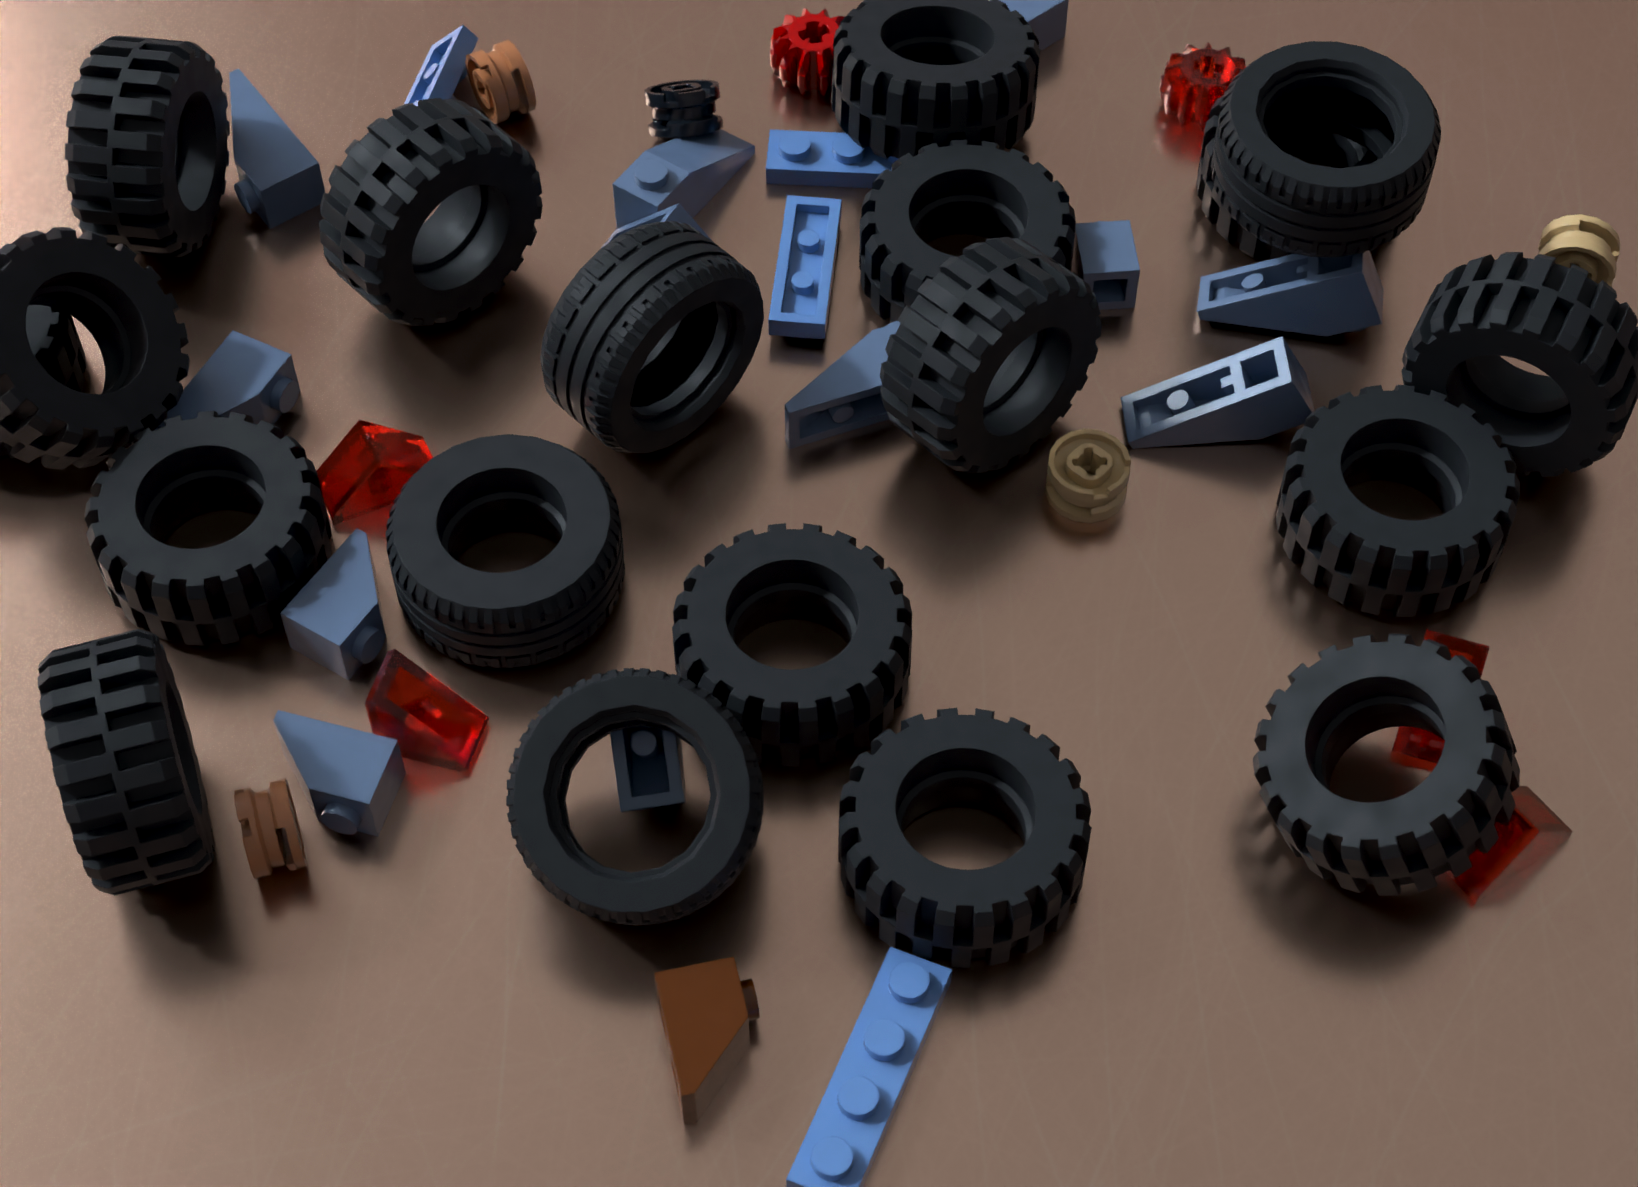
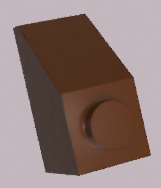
(705, 1028)

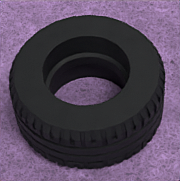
(494, 488)

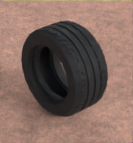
(1335, 92)
(651, 336)
(557, 744)

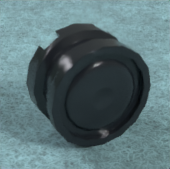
(683, 108)

